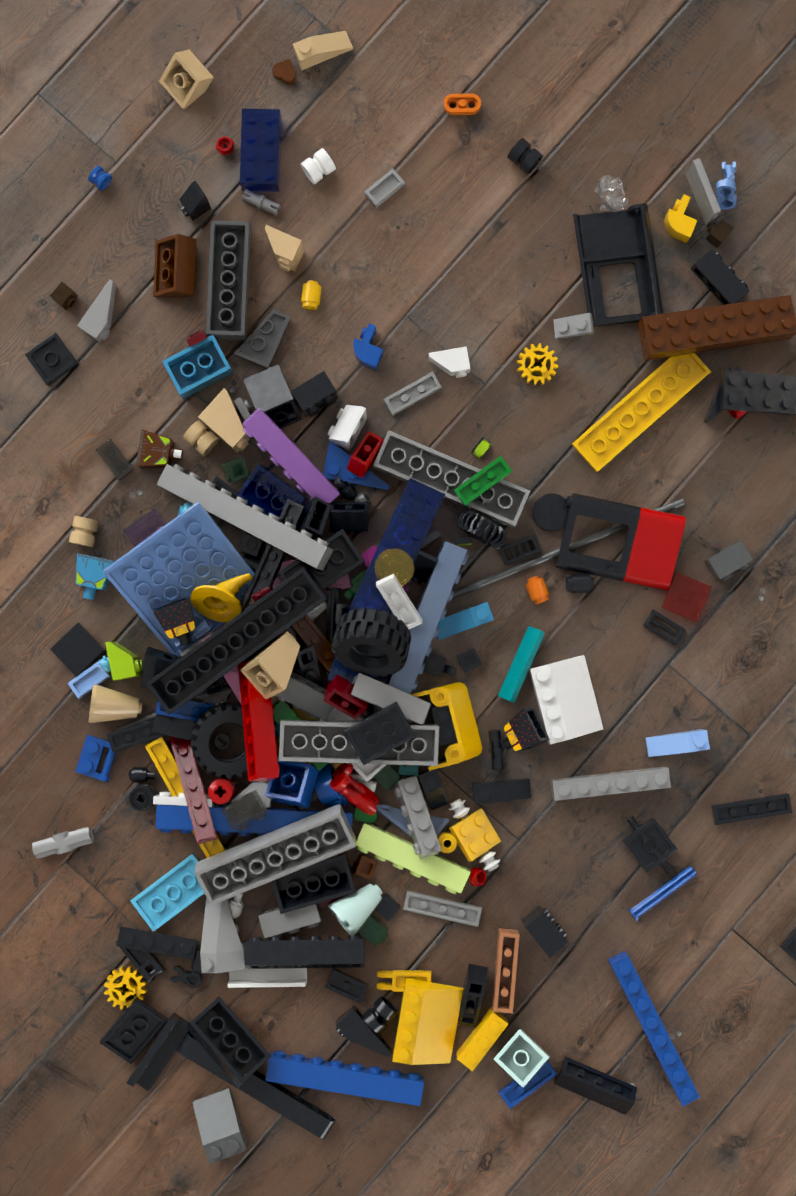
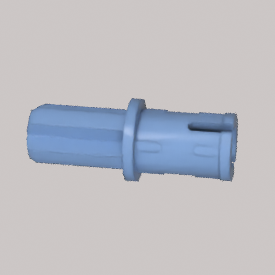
(196, 634)

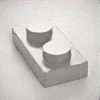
(573, 326)

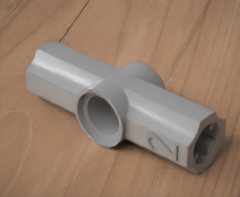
(62, 842)

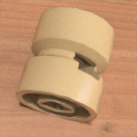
(201, 438)
(83, 531)

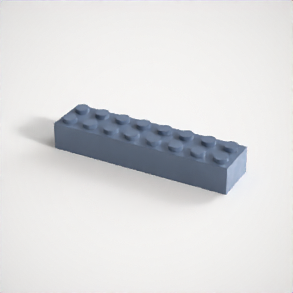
(431, 609)

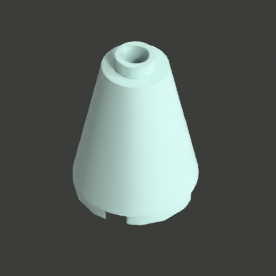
(356, 907)

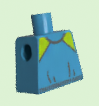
(90, 574)

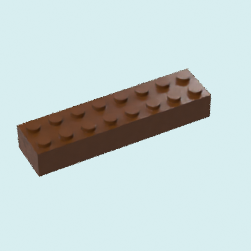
(717, 327)

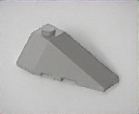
(220, 942)

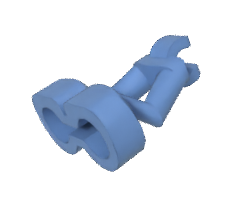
(726, 188)

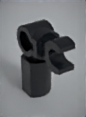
(192, 978)

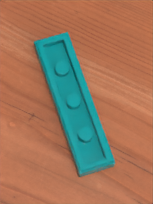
(521, 664)

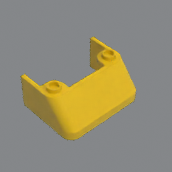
(464, 722)

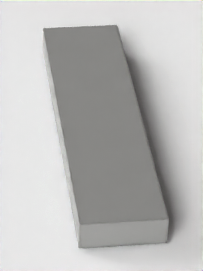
(442, 908)

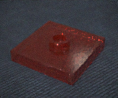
(686, 597)

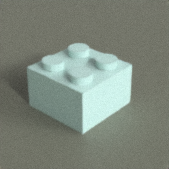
(521, 1057)

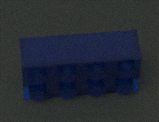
(260, 150)

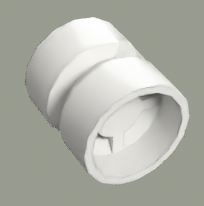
(318, 166)

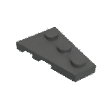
(265, 340)

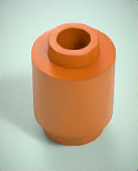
(537, 589)

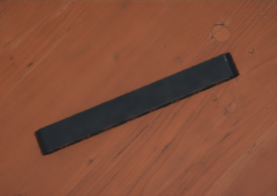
(268, 1093)

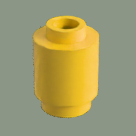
(311, 295)
(447, 836)

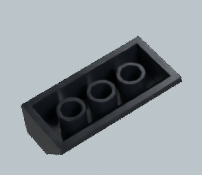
(314, 884)

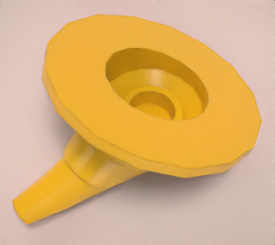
(219, 601)

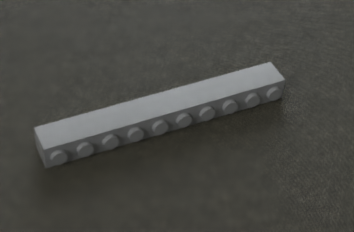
(246, 517)

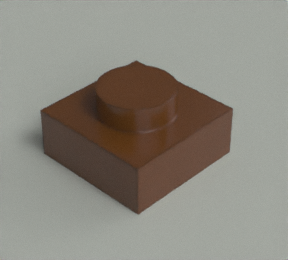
(365, 867)

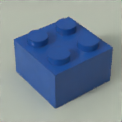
(294, 784)

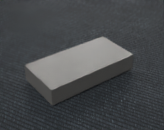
(384, 188)

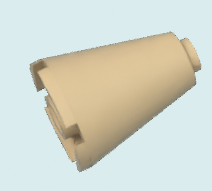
(112, 705)

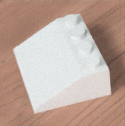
(566, 699)

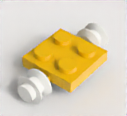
(475, 834)

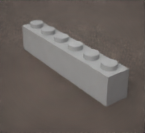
(610, 783)

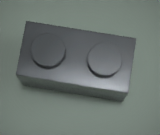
(729, 560)

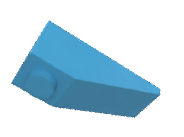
(464, 620)

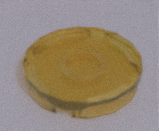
(394, 562)

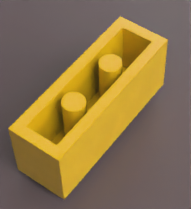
(481, 1039)

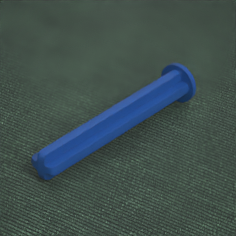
(663, 892)

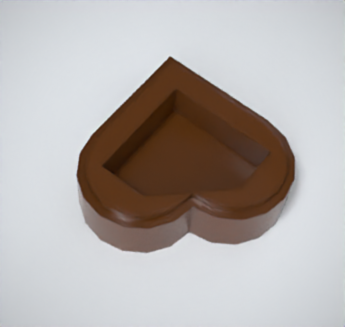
(284, 71)

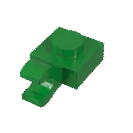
(356, 582)

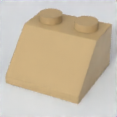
(185, 78)
(286, 248)

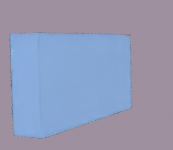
(84, 682)

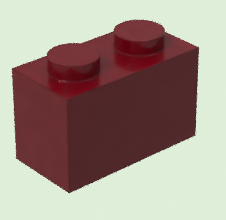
(339, 696)

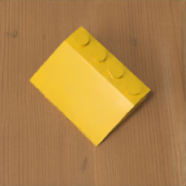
(427, 1023)

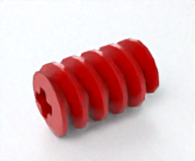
(217, 795)

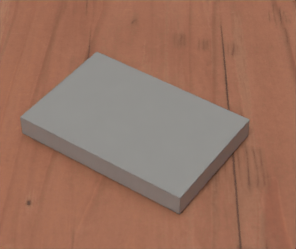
(703, 192)

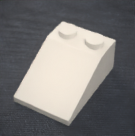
(348, 426)

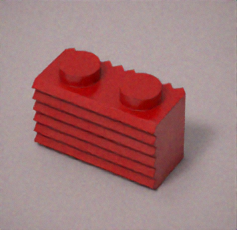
(365, 454)

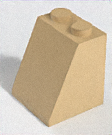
(225, 421)
(273, 665)

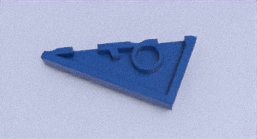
(336, 467)

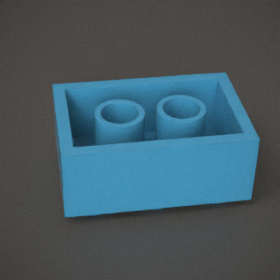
(197, 367)

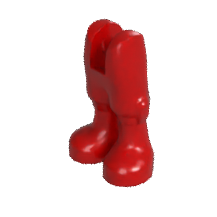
(353, 790)

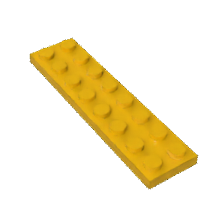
(640, 409)

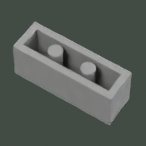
(275, 923)

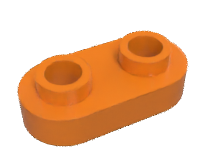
(462, 102)

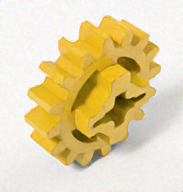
(532, 358)
(116, 986)

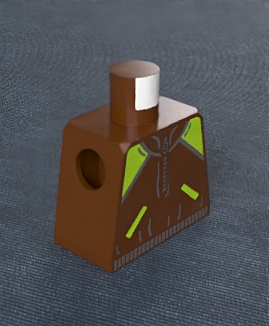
(156, 451)

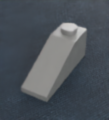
(99, 316)

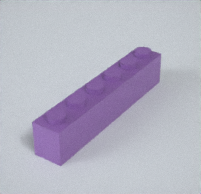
(289, 456)

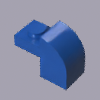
(365, 352)
(325, 792)

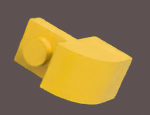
(677, 223)

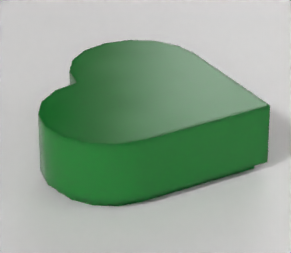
(361, 816)

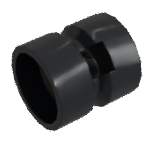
(525, 156)
(142, 797)
(385, 1010)

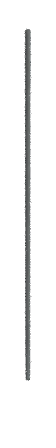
(496, 577)

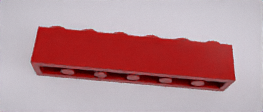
(258, 732)

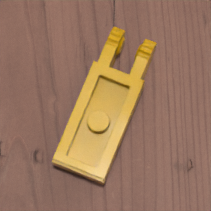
(399, 977)

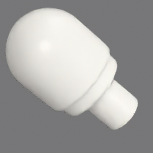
(236, 905)

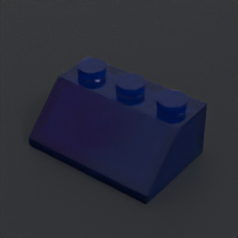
(269, 491)

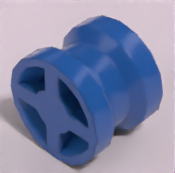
(100, 178)

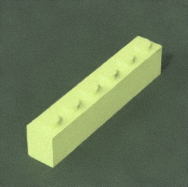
(401, 853)

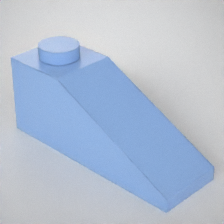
(677, 743)

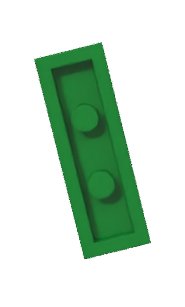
(482, 481)

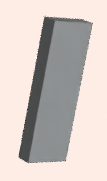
(412, 393)

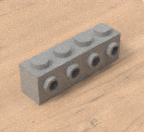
(417, 817)

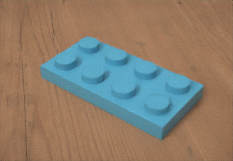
(169, 894)

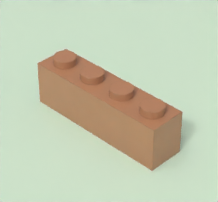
(505, 970)

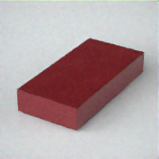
(196, 337)

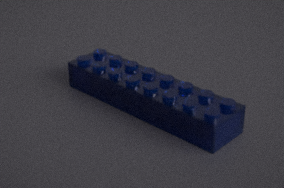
(404, 532)

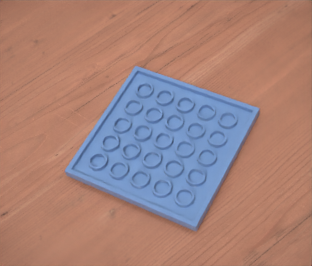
(175, 562)

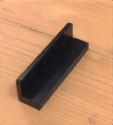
(159, 1053)
(596, 1085)

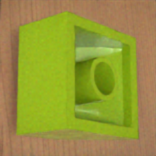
(123, 662)

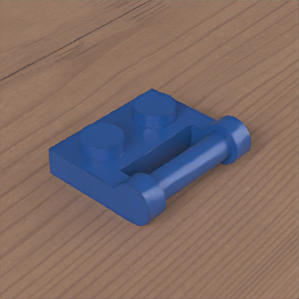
(91, 757)

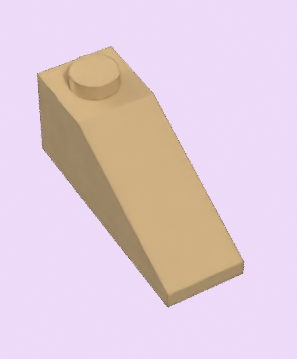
(321, 48)

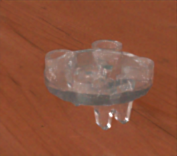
(611, 193)

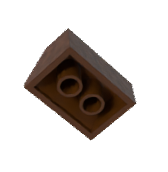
(175, 267)

